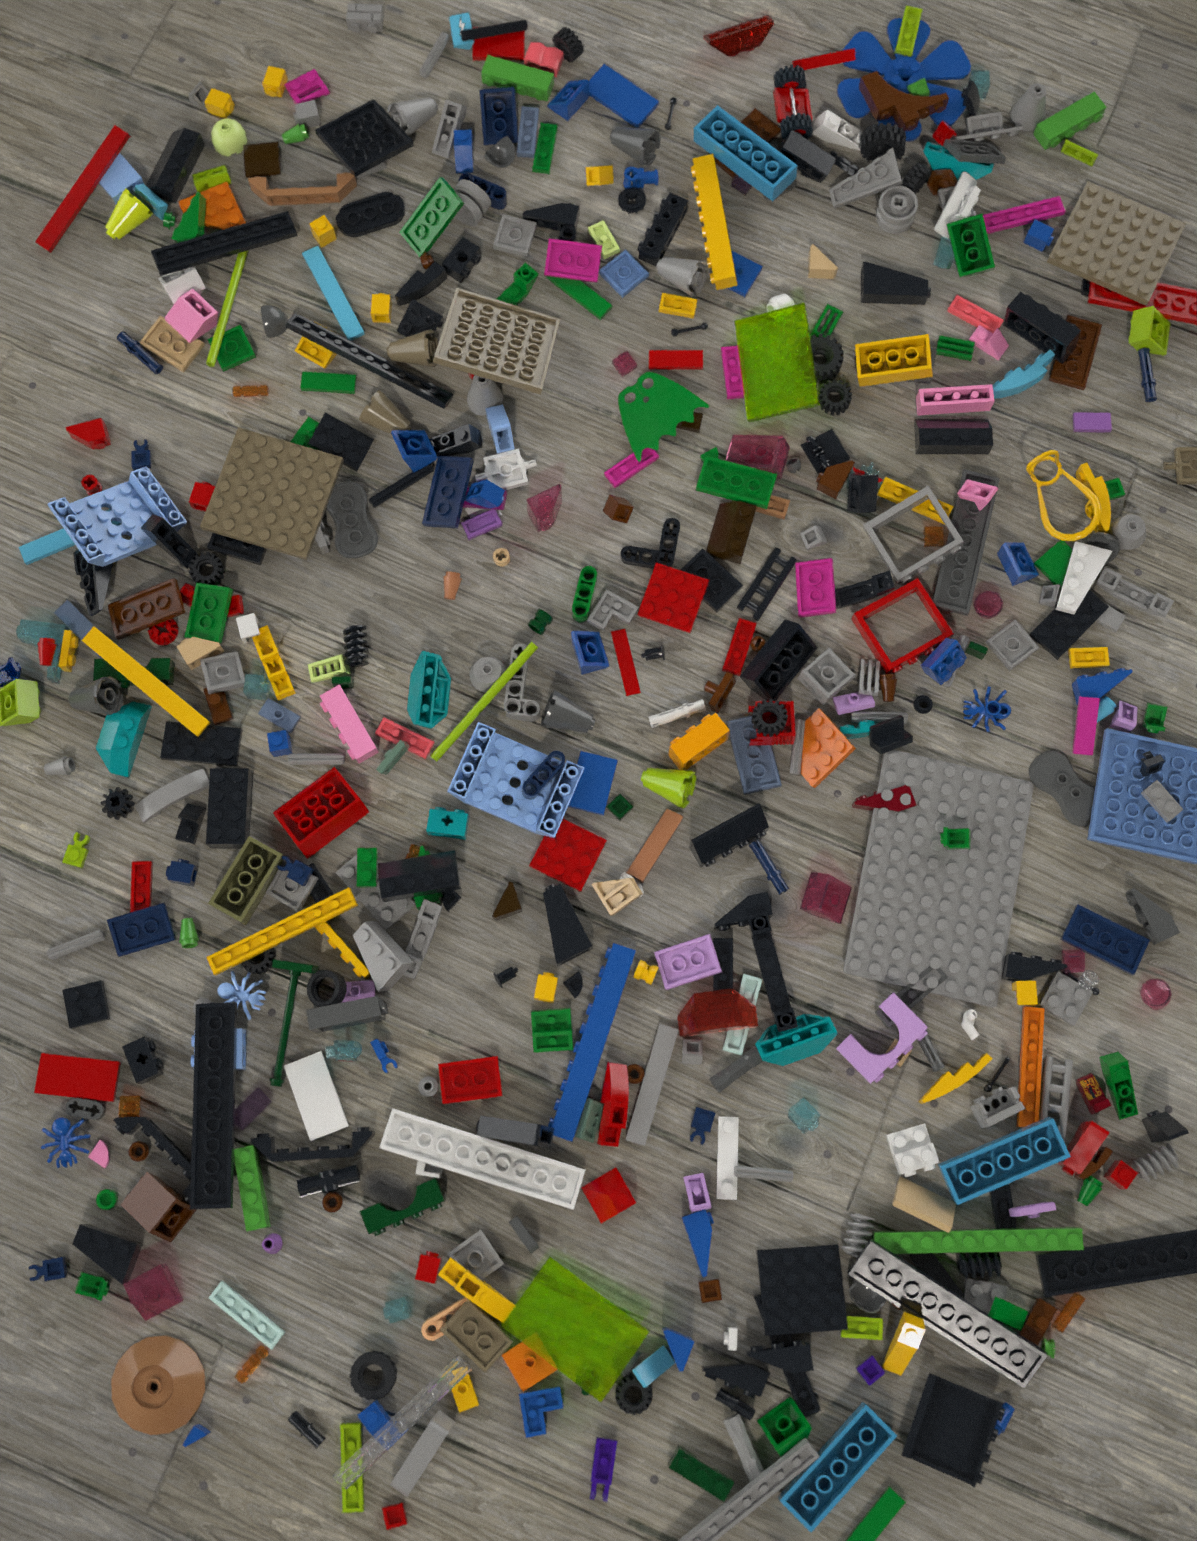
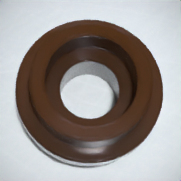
(426, 260)
(639, 1069)
(133, 1148)
(326, 1205)

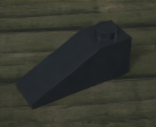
(554, 216)
(169, 540)
(1163, 1126)

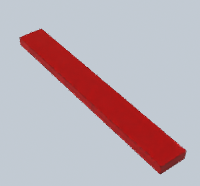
(82, 188)

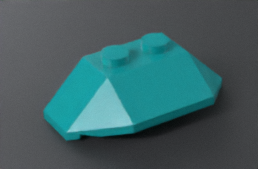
(942, 159)
(428, 691)
(122, 737)
(797, 1043)

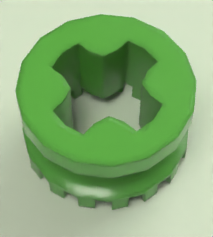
(1048, 1347)

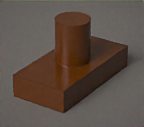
(720, 692)
(218, 707)
(1038, 1321)

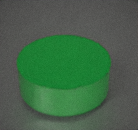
(106, 1199)

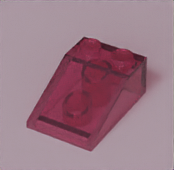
(759, 452)

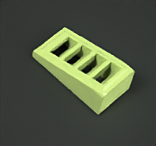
(345, 669)

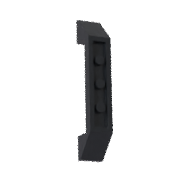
(771, 972)
(131, 1124)
(267, 1147)

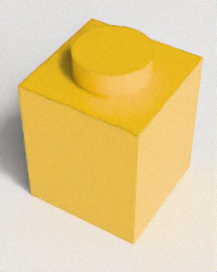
(274, 81)
(219, 103)
(322, 231)
(381, 308)
(546, 987)

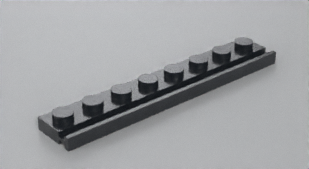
(223, 243)

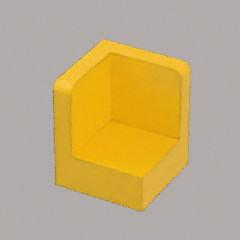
(599, 175)
(1025, 992)

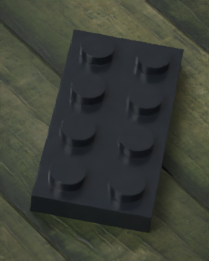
(1063, 629)
(214, 746)

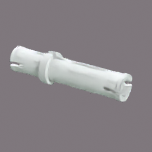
(683, 711)

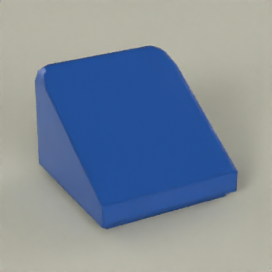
(195, 1434)

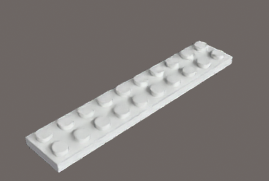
(482, 1159)

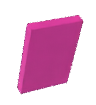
(573, 260)
(815, 587)

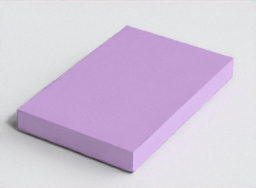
(688, 962)

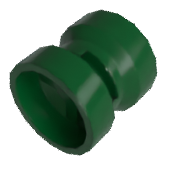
(540, 621)

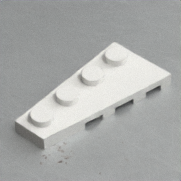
(1081, 573)

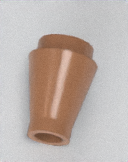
(451, 585)

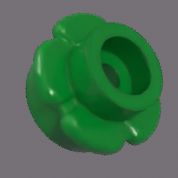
(168, 220)

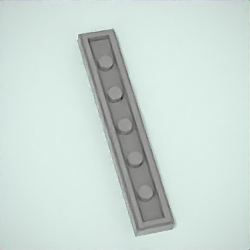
(652, 1085)

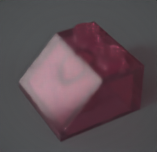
(545, 507)
(825, 897)
(153, 1291)

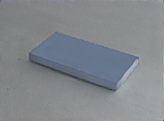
(754, 763)

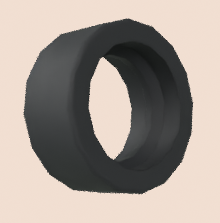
(313, 988)

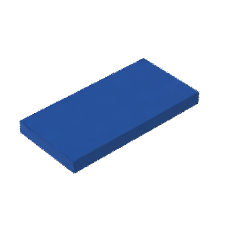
(621, 96)

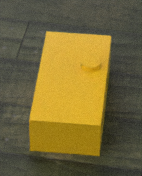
(893, 360)

